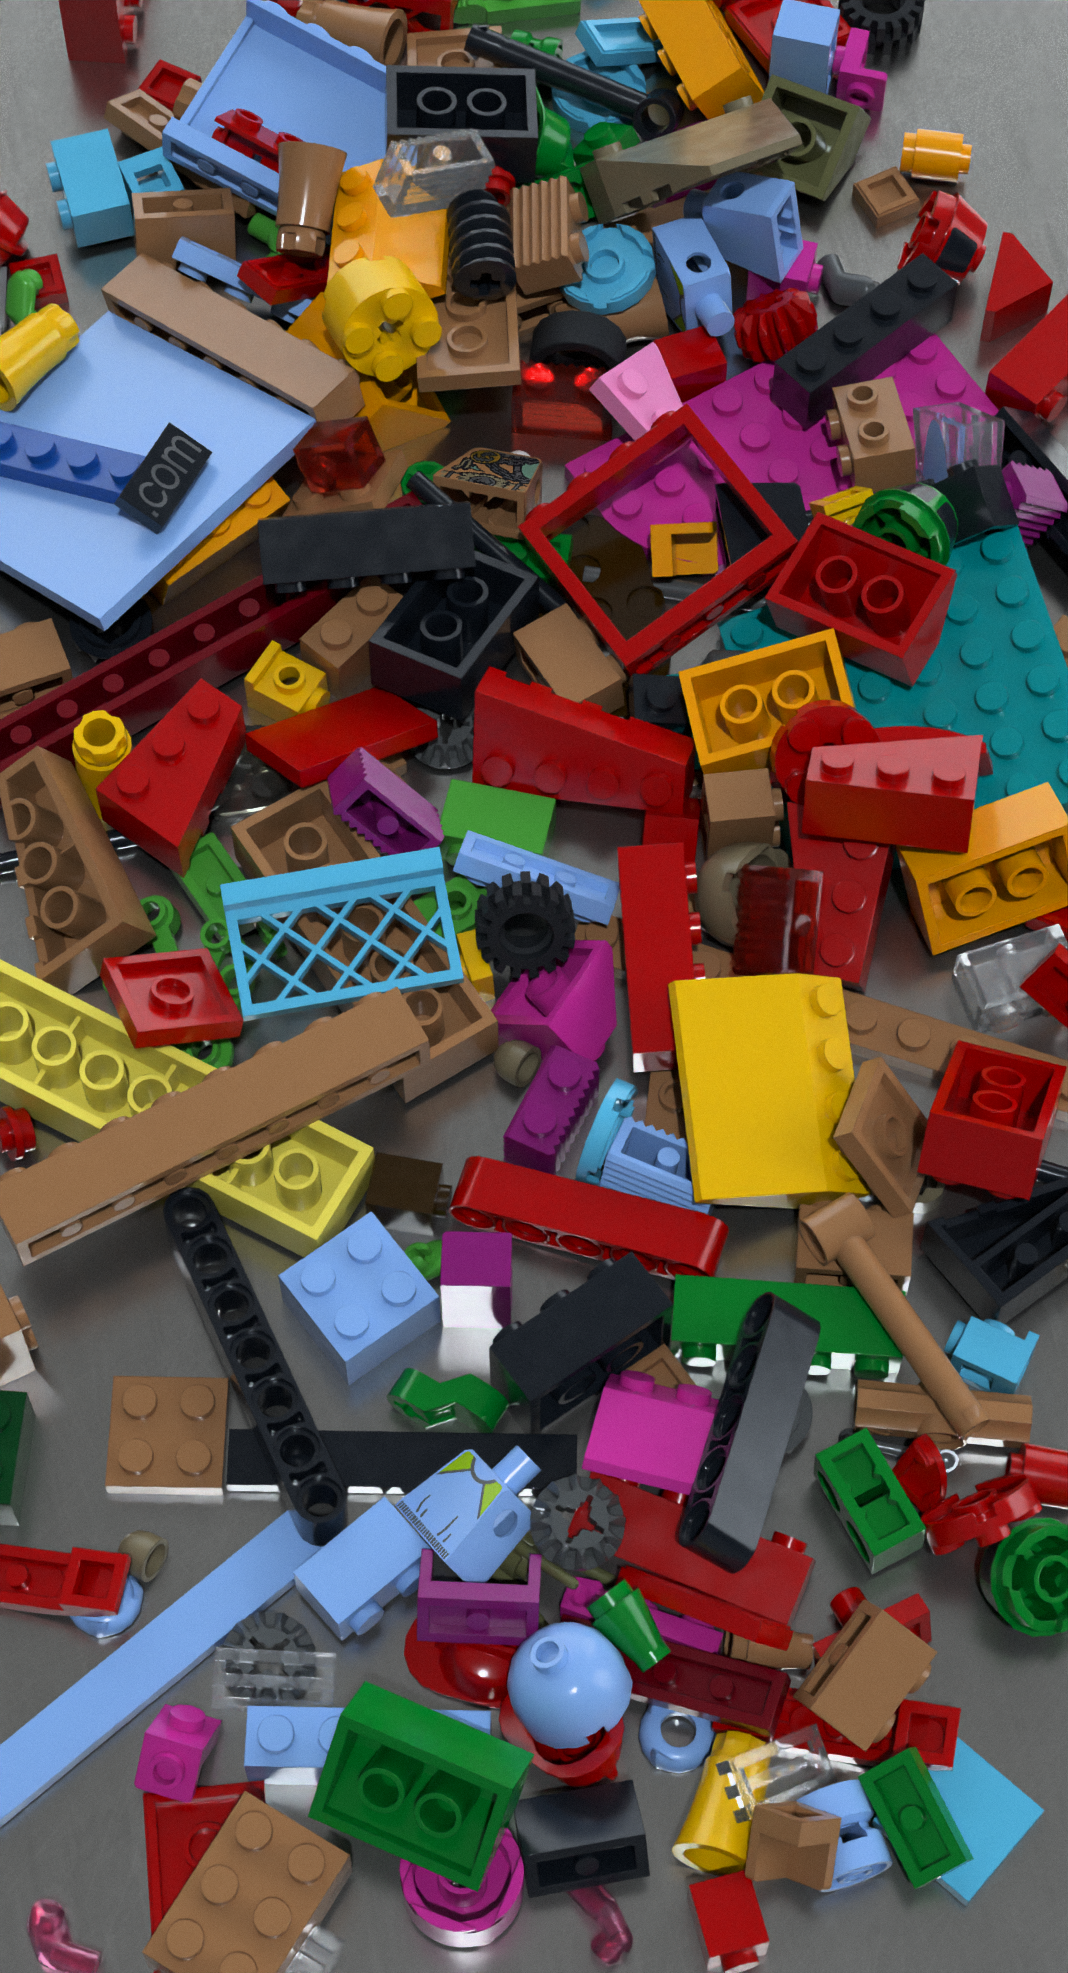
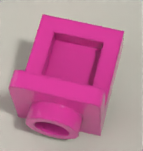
(855, 83)
(175, 1751)

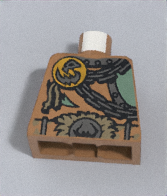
(497, 485)

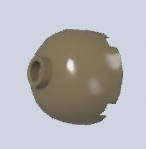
(720, 884)

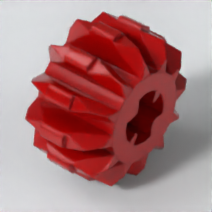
(774, 324)

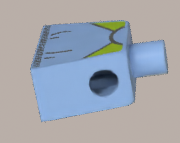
(697, 295)
(473, 1511)

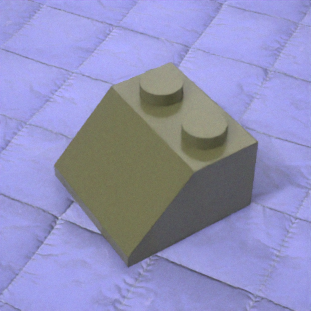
(829, 135)

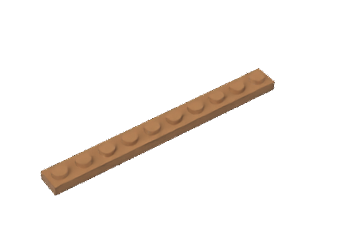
(874, 1027)

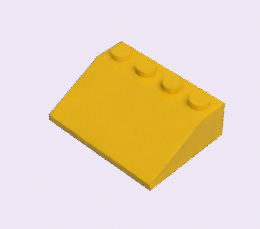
(764, 1088)

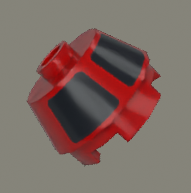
(948, 235)

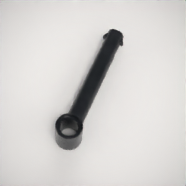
(578, 81)

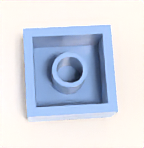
(360, 1298)

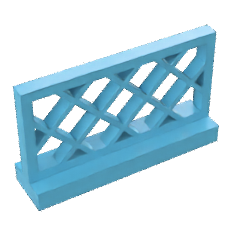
(333, 888)

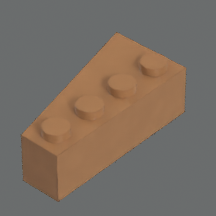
(70, 873)

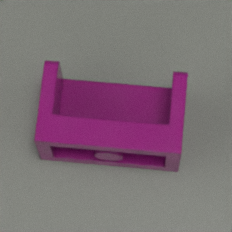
(476, 1279)
(477, 1610)

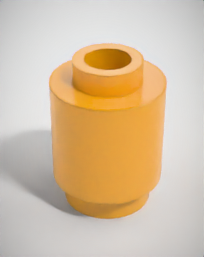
(935, 155)

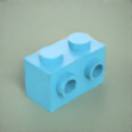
(91, 187)

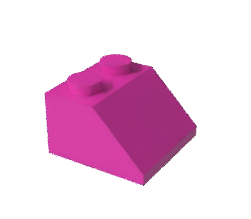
(650, 1431)

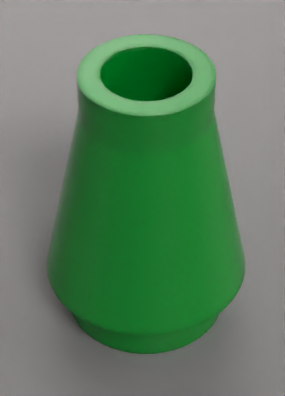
(629, 1625)

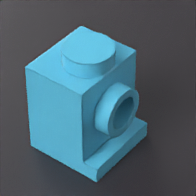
(147, 164)
(990, 1354)

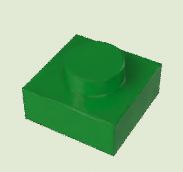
(603, 135)

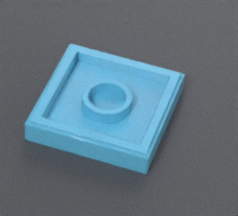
(988, 1813)

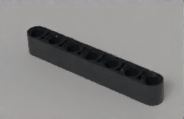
(261, 1386)

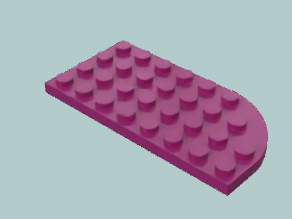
(764, 444)

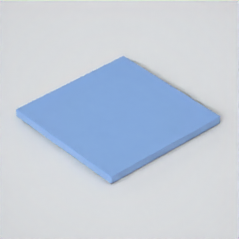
(121, 394)

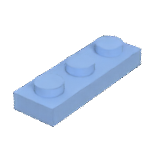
(202, 261)
(487, 860)

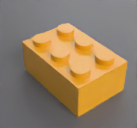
(746, 698)
(1007, 877)

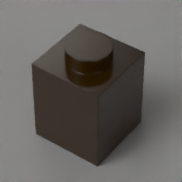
(408, 1193)

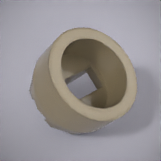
(517, 1062)
(147, 1553)

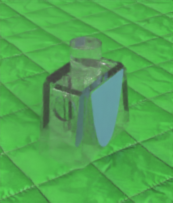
(955, 434)

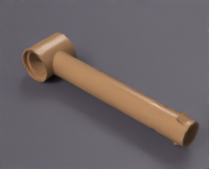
(842, 1233)

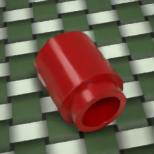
(1046, 1471)

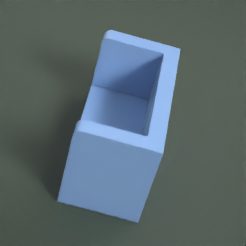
(805, 44)

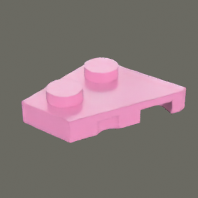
(638, 392)

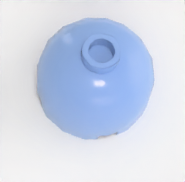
(568, 1684)

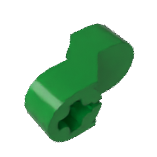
(436, 1403)

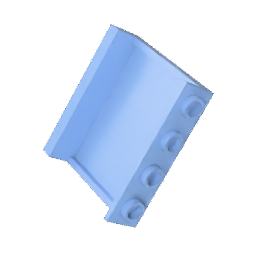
(297, 85)

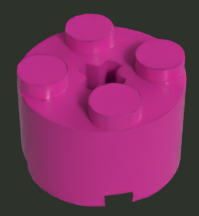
(461, 1914)

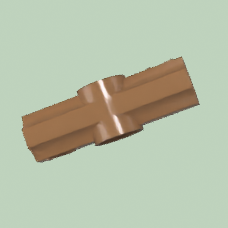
(912, 1411)

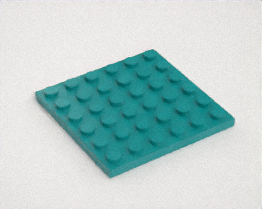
(988, 677)

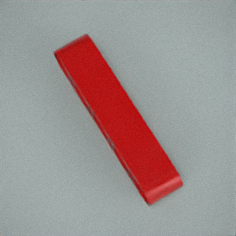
(587, 1218)

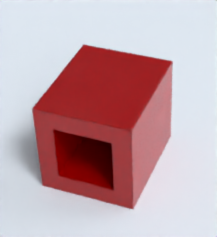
(693, 361)
(728, 1922)

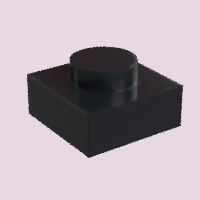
(658, 701)

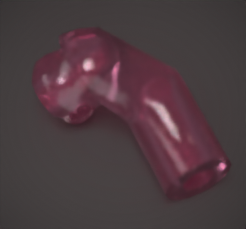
(606, 1914)
(53, 1941)

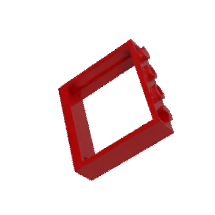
(703, 606)

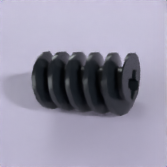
(480, 246)

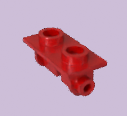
(247, 135)

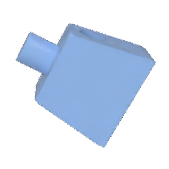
(751, 221)

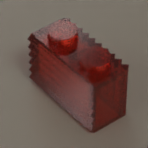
(559, 402)
(777, 921)

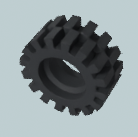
(885, 29)
(523, 898)

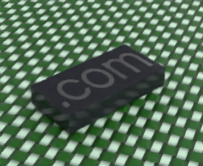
(163, 478)

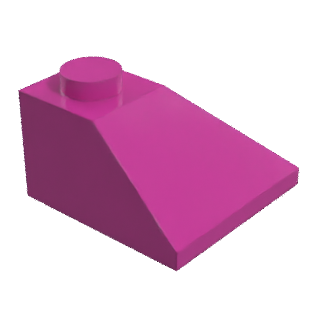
(563, 1007)

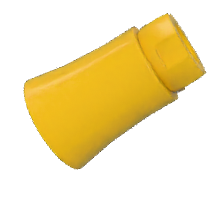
(33, 350)
(98, 748)
(710, 1834)

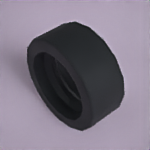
(578, 332)

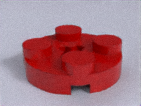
(813, 727)
(981, 1514)

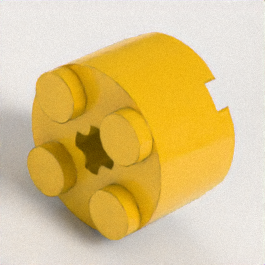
(380, 316)

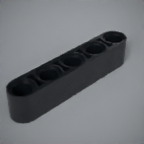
(749, 1433)

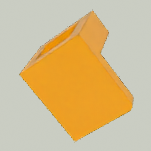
(684, 541)

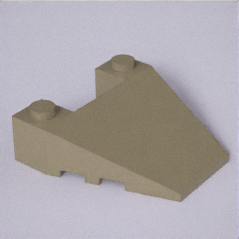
(652, 171)

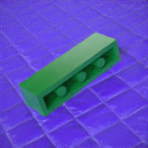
(713, 1309)

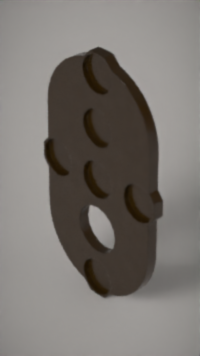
(623, 585)

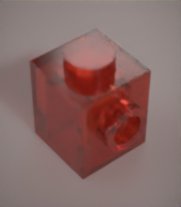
(339, 454)

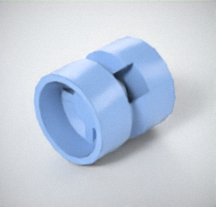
(865, 1848)

